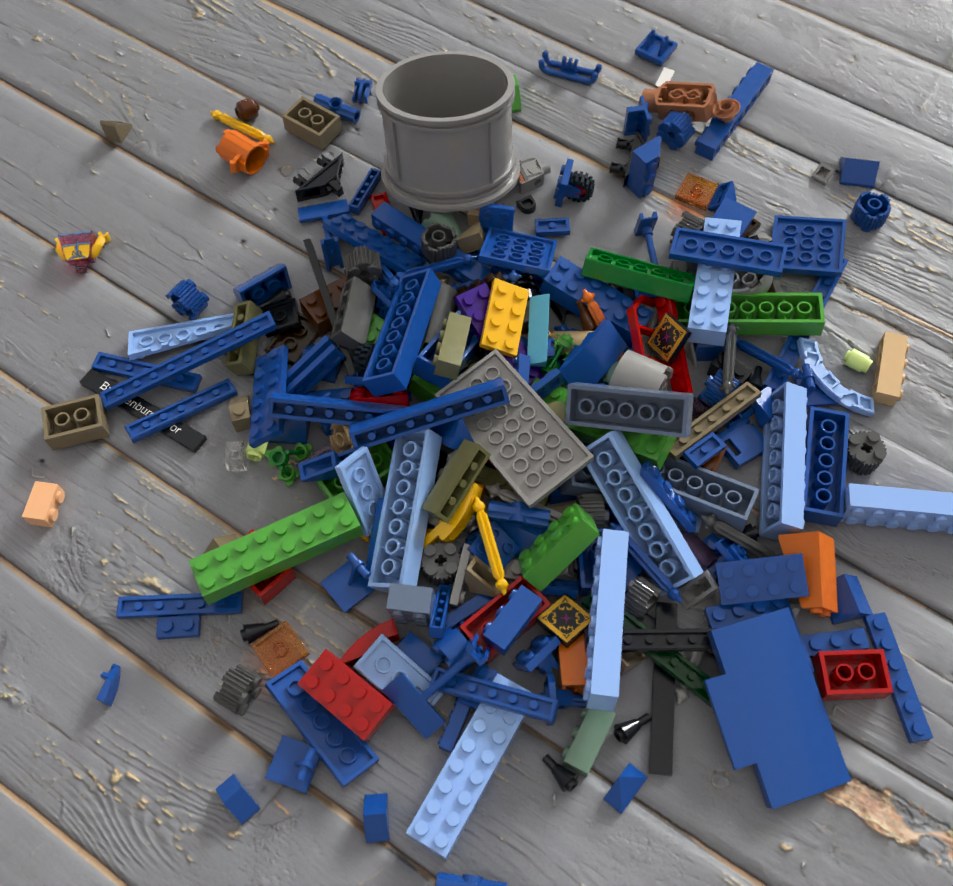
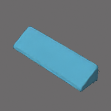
(538, 330)

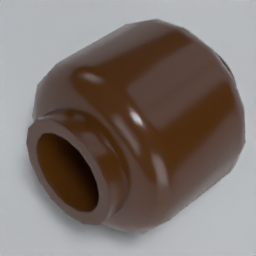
(247, 109)

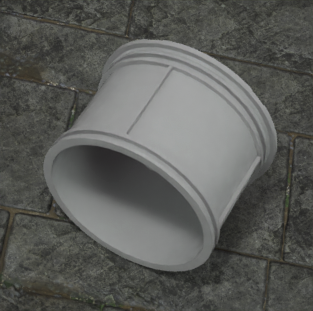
(448, 131)

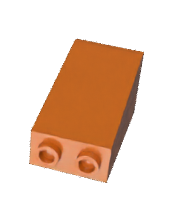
(820, 569)
(572, 666)

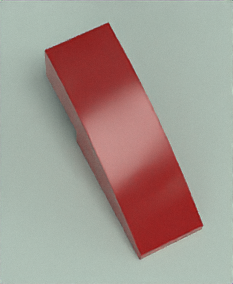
(358, 649)

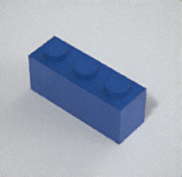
(511, 619)

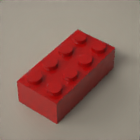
(487, 614)
(346, 695)

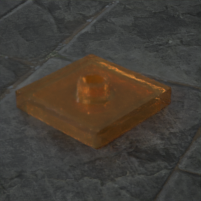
(696, 191)
(280, 649)

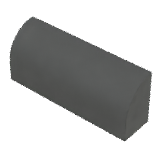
(443, 306)
(353, 314)

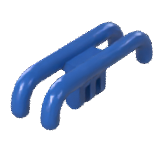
(569, 69)

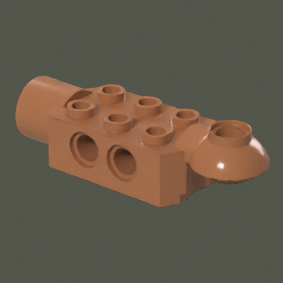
(694, 98)

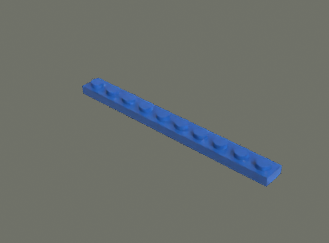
(790, 349)
(188, 360)

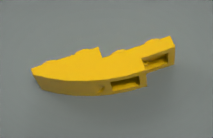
(450, 531)

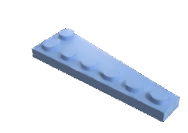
(166, 337)

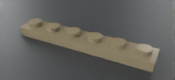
(716, 417)

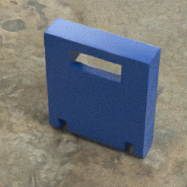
(746, 441)

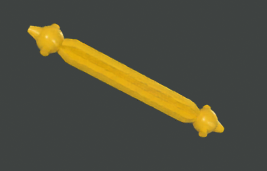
(242, 127)
(490, 546)

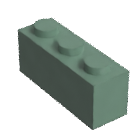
(587, 740)

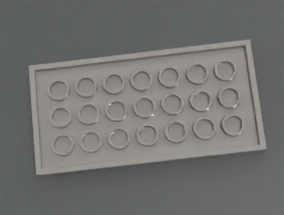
(524, 436)

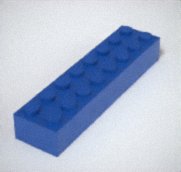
(402, 333)

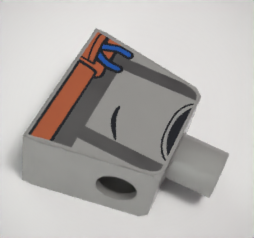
(531, 174)

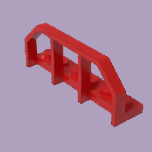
(680, 378)

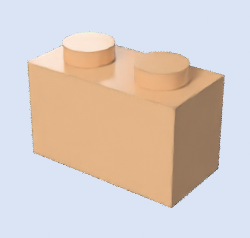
(43, 504)

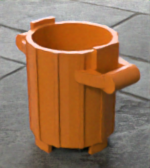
(242, 152)

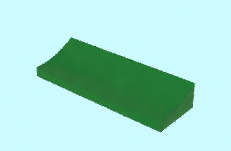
(638, 275)

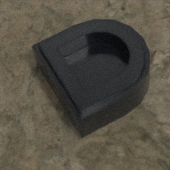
(526, 205)

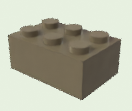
(312, 122)
(75, 422)

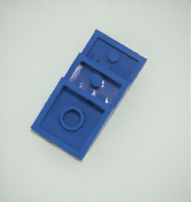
(734, 211)
(594, 356)

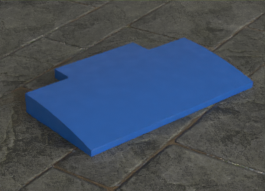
(773, 709)

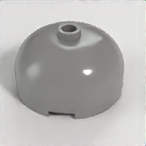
(750, 282)

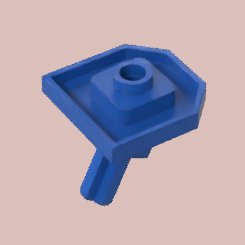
(384, 297)
(730, 552)
(565, 697)

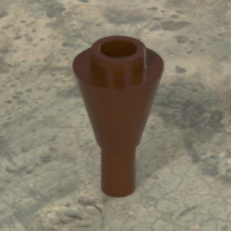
(586, 318)

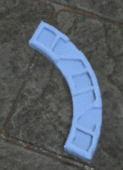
(829, 383)

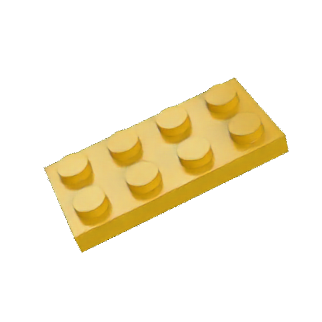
(504, 318)

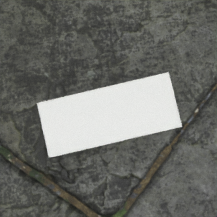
(665, 75)

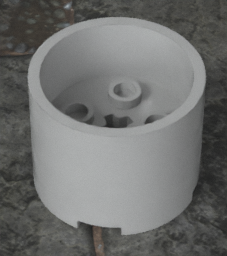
(641, 372)

